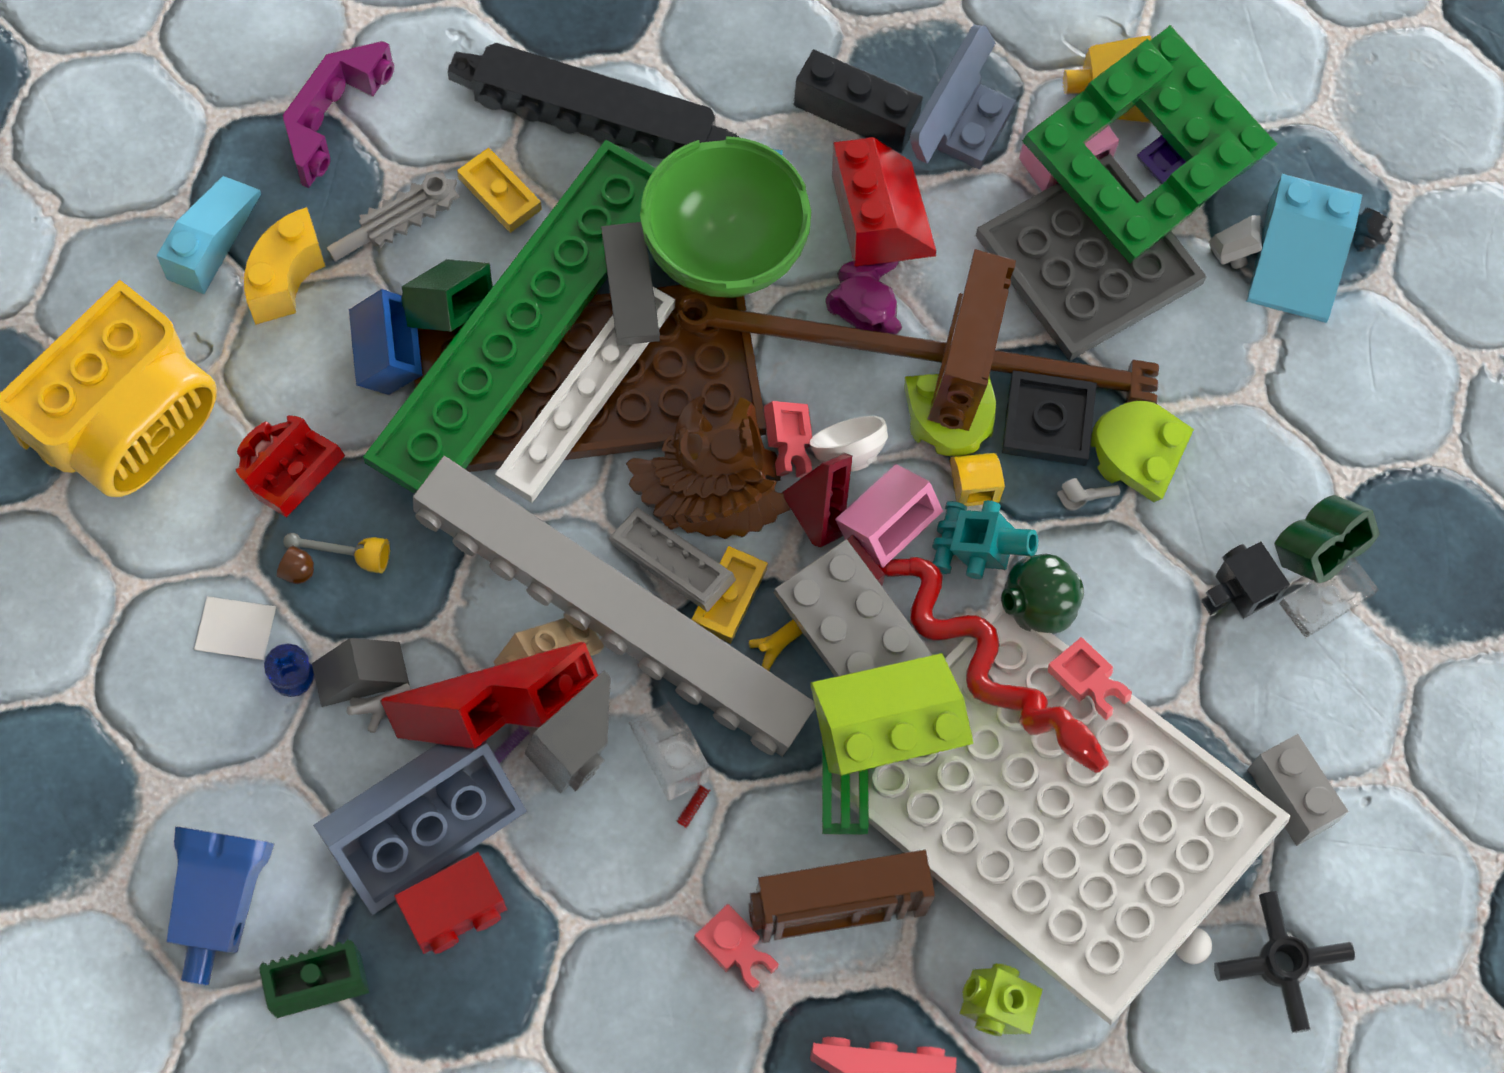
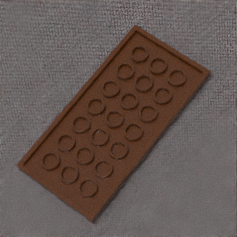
(649, 397)

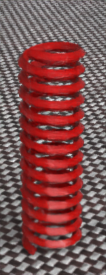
(693, 801)

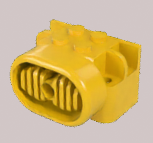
(111, 395)

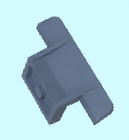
(962, 113)

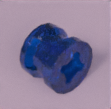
(293, 679)

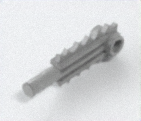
(397, 215)

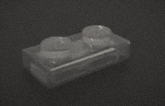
(1322, 603)

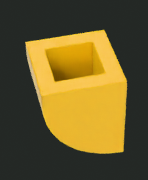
(977, 478)

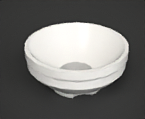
(856, 436)

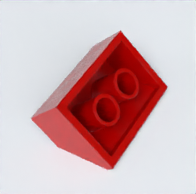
(880, 203)

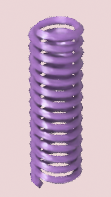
(508, 742)

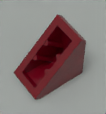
(821, 498)

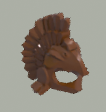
(712, 477)

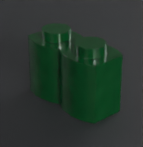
(1327, 538)

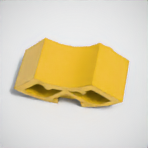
(279, 265)

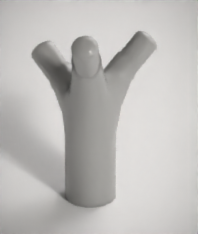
(374, 706)

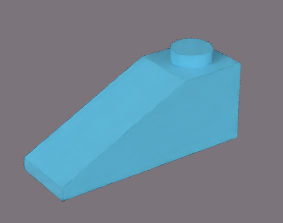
(206, 234)

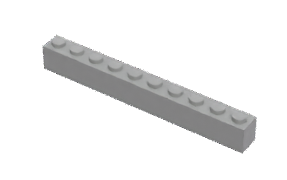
(612, 606)

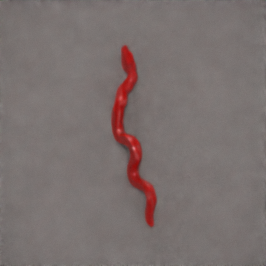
(1035, 718)

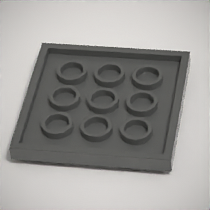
(1074, 273)

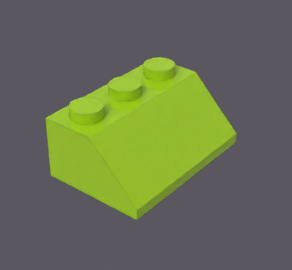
(890, 714)

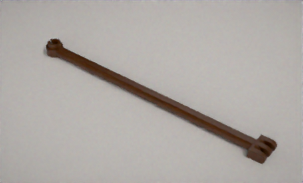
(1135, 381)

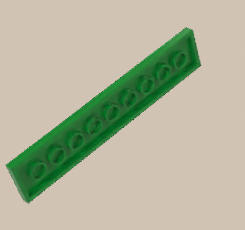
(513, 325)

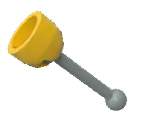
(370, 553)

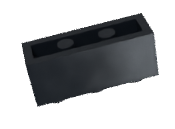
(857, 100)

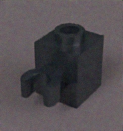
(1248, 580)

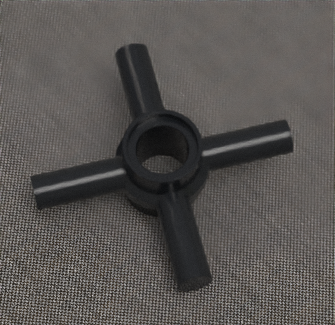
(1302, 959)

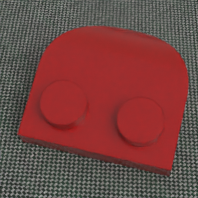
(285, 462)

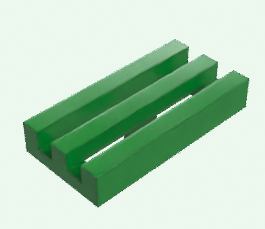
(845, 826)

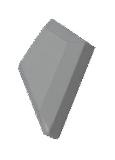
(1238, 242)

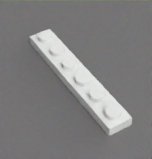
(573, 408)

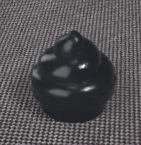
(1371, 230)

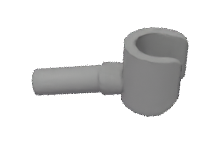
(1074, 496)

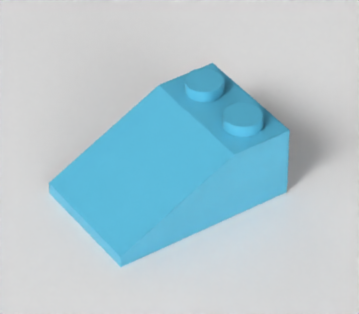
(1304, 247)

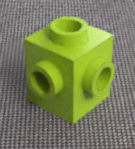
(1000, 1001)

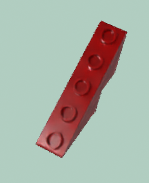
(478, 704)

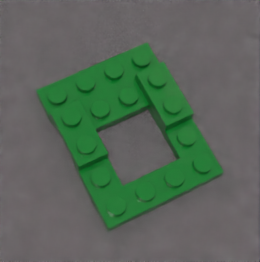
(1188, 110)

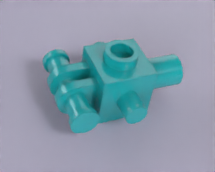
(980, 539)

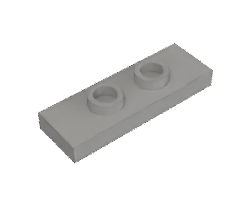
(672, 559)

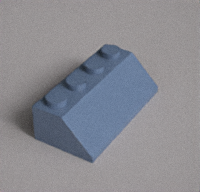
(419, 820)

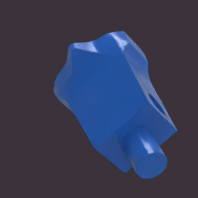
(212, 895)

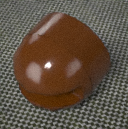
(295, 566)

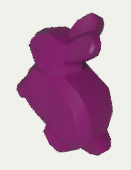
(865, 299)

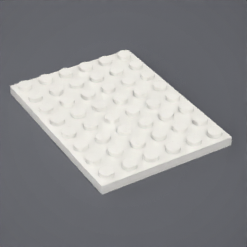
(1065, 861)

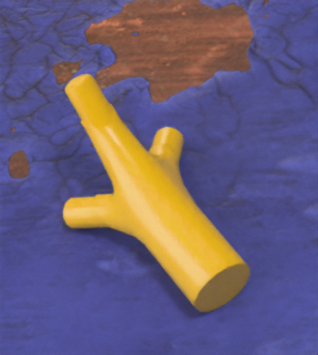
(776, 642)

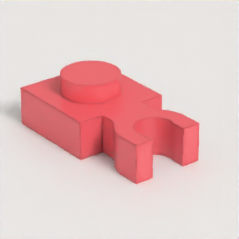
(790, 432)
(1087, 673)
(731, 943)

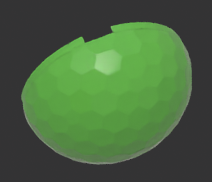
(725, 216)

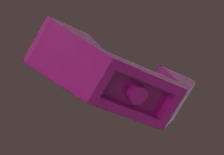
(360, 67)

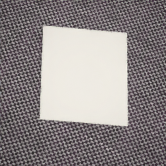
(235, 628)

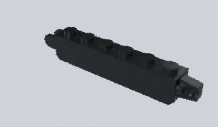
(583, 101)

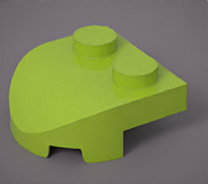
(947, 442)
(1140, 446)

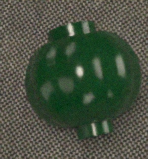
(1043, 593)

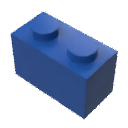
(382, 344)

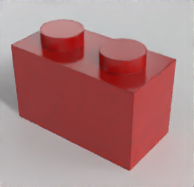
(451, 904)

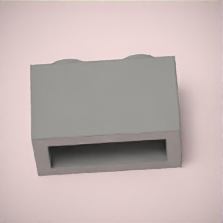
(1299, 787)

